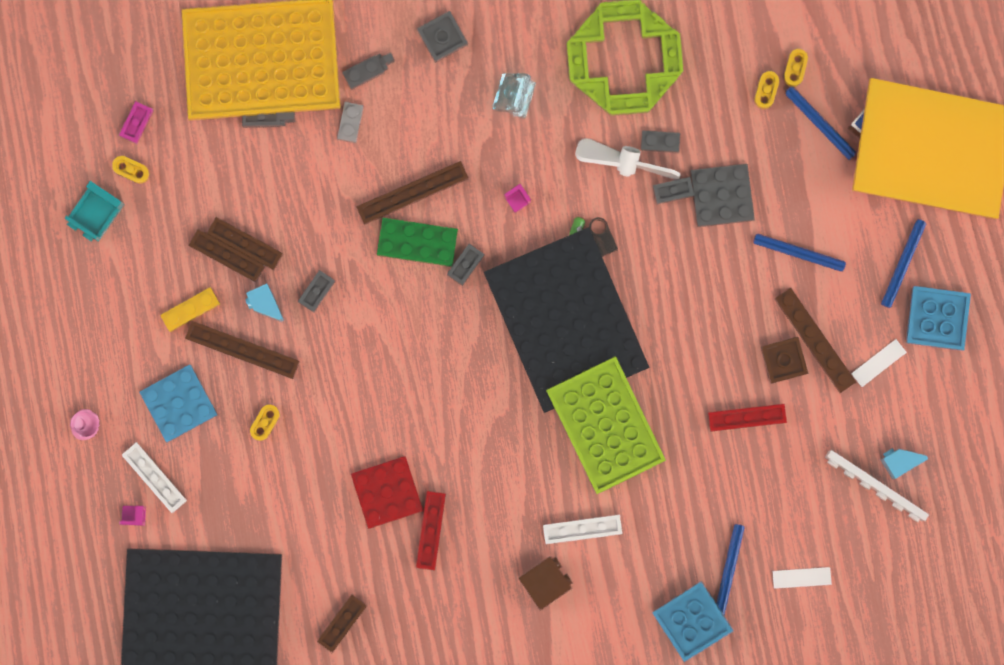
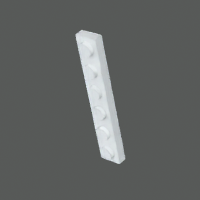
(882, 491)

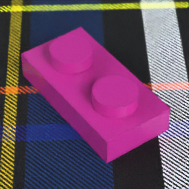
(136, 122)

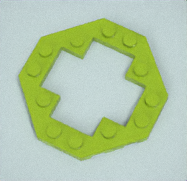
(598, 88)

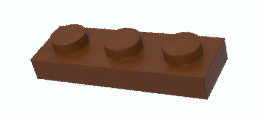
(342, 623)

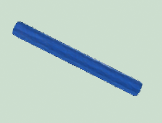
(820, 123)
(799, 252)
(903, 263)
(730, 566)

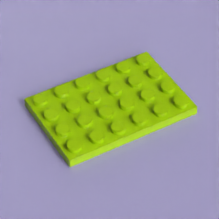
(606, 425)

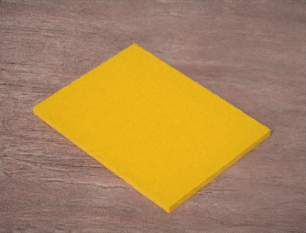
(260, 59)
(931, 149)

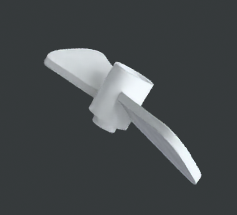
(626, 160)

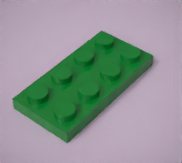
(417, 242)

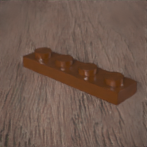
(245, 243)
(226, 255)

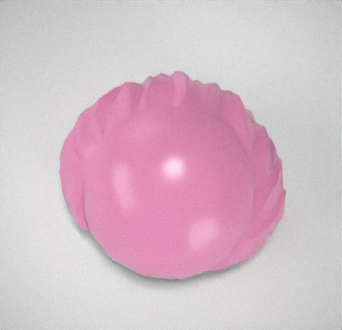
(84, 424)

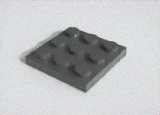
(722, 195)

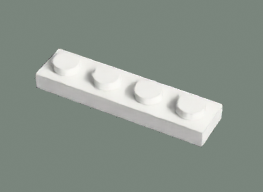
(154, 477)
(582, 529)

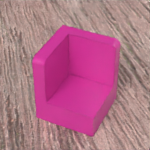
(517, 198)
(133, 515)

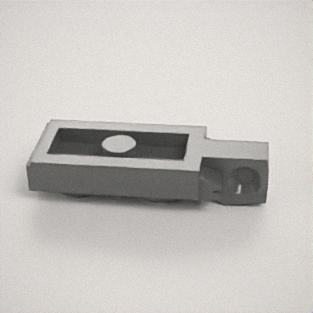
(367, 70)
(268, 120)

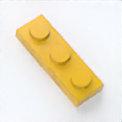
(190, 309)

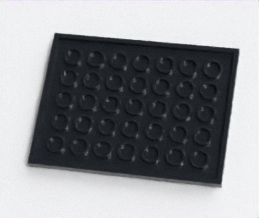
(564, 313)
(201, 608)

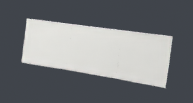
(879, 363)
(802, 577)

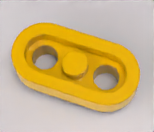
(795, 68)
(766, 91)
(131, 169)
(264, 422)

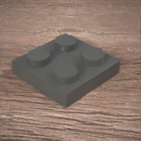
(442, 36)

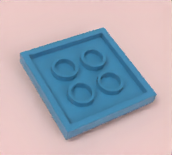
(938, 318)
(178, 403)
(693, 621)

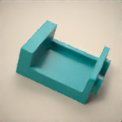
(94, 212)

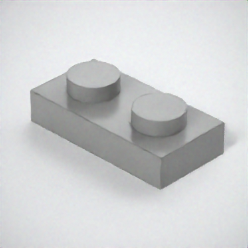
(350, 122)

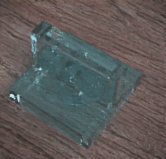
(514, 94)

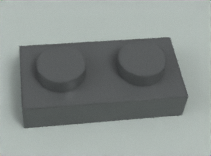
(660, 141)
(673, 190)
(465, 264)
(316, 291)

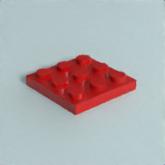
(386, 492)

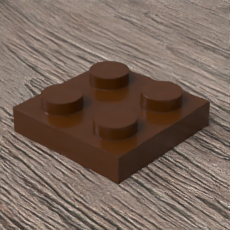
(784, 360)

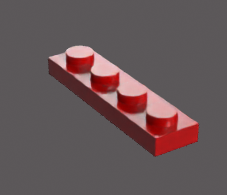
(747, 417)
(431, 530)

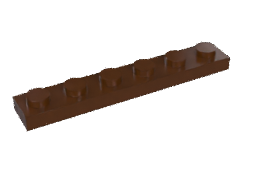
(412, 192)
(815, 340)
(242, 350)

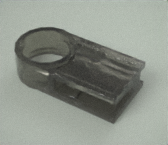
(604, 241)

